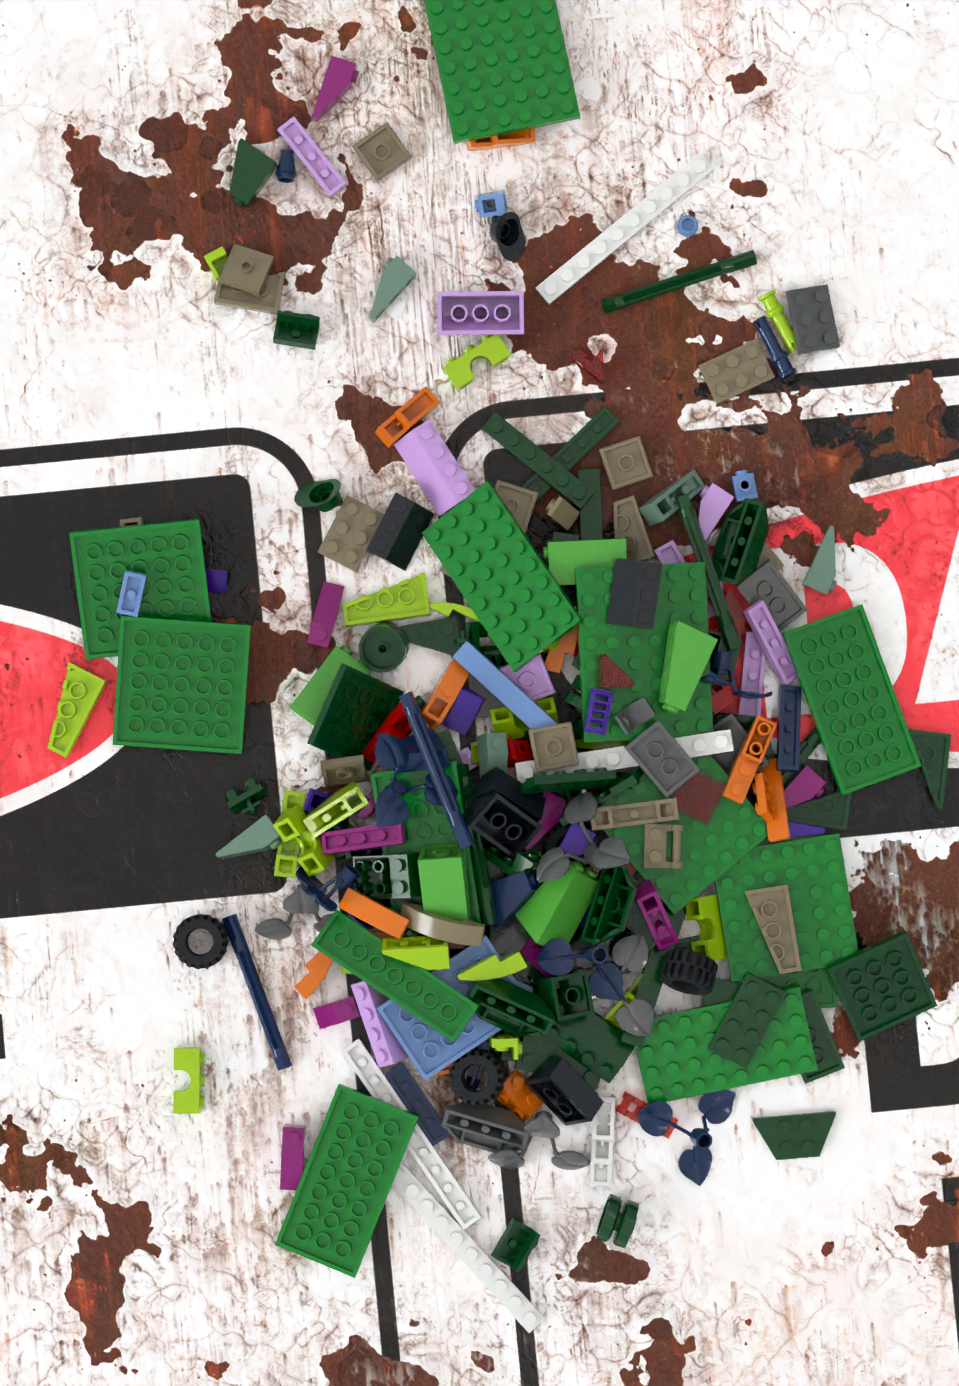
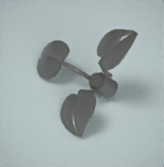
(610, 853)
(296, 903)
(632, 954)
(541, 1127)

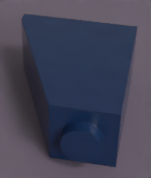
(416, 760)
(512, 894)

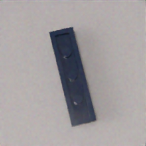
(788, 728)
(417, 1103)

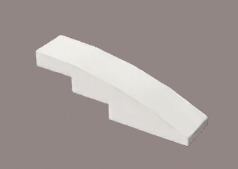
(602, 1145)

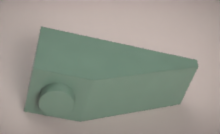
(393, 281)
(665, 502)
(823, 568)
(492, 752)
(256, 838)

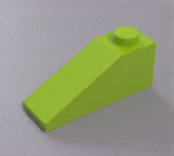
(335, 809)
(419, 951)

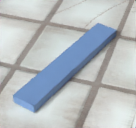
(502, 687)

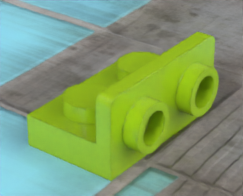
(503, 1041)

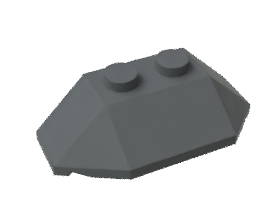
(485, 1127)

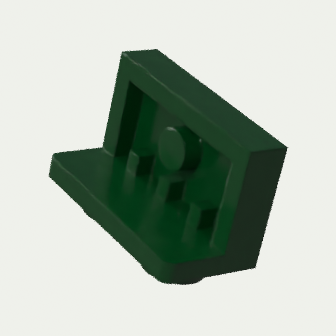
(296, 329)
(516, 1244)

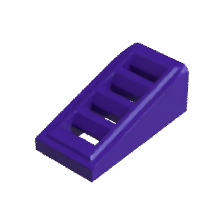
(591, 701)
(801, 829)

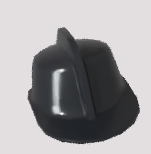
(508, 234)

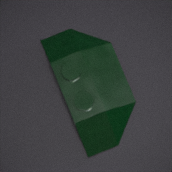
(741, 541)
(610, 905)
(511, 1008)

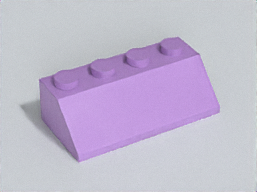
(480, 313)
(434, 467)
(382, 1040)

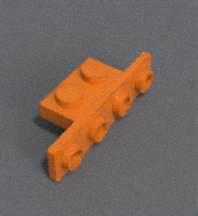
(771, 801)

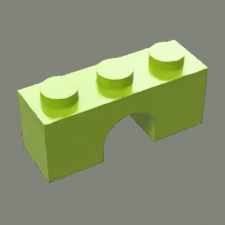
(459, 369)
(506, 721)
(291, 826)
(707, 914)
(189, 1100)

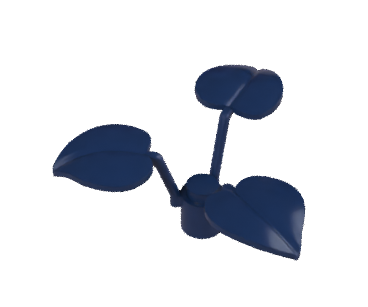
(720, 666)
(389, 807)
(317, 890)
(604, 983)
(697, 1161)

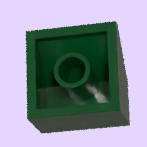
(567, 995)

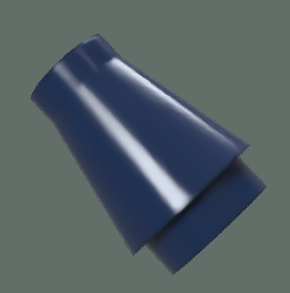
(286, 167)

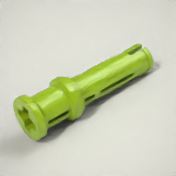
(775, 311)

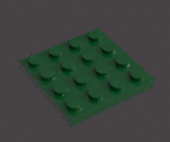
(353, 713)
(881, 985)

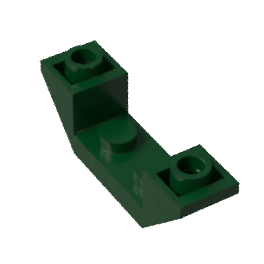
(523, 861)

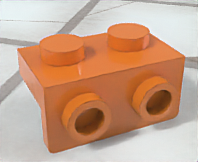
(519, 1097)

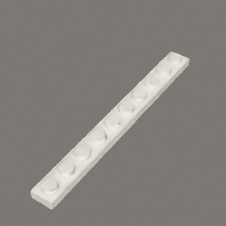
(624, 228)
(619, 758)
(419, 1145)
(467, 1249)

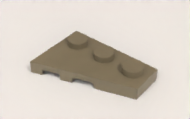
(630, 525)

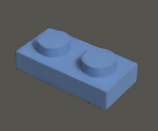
(131, 593)

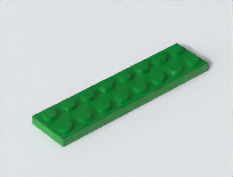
(399, 981)

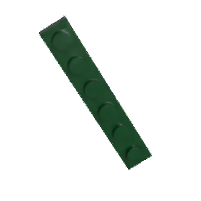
(538, 460)

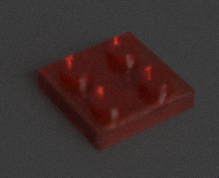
(699, 797)

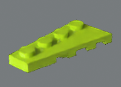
(397, 602)
(77, 702)

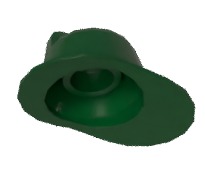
(320, 494)

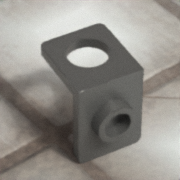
(635, 715)

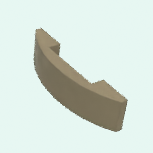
(635, 814)
(441, 927)

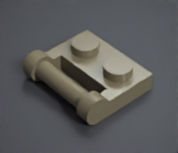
(655, 846)

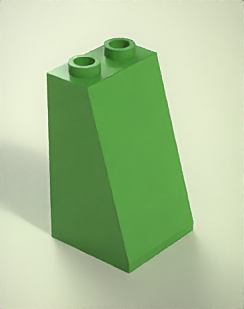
(568, 555)
(683, 665)
(314, 694)
(445, 881)
(559, 905)

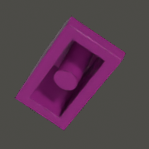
(337, 1012)

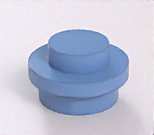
(687, 225)

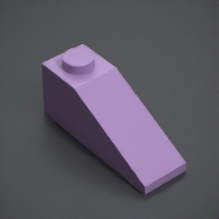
(712, 507)

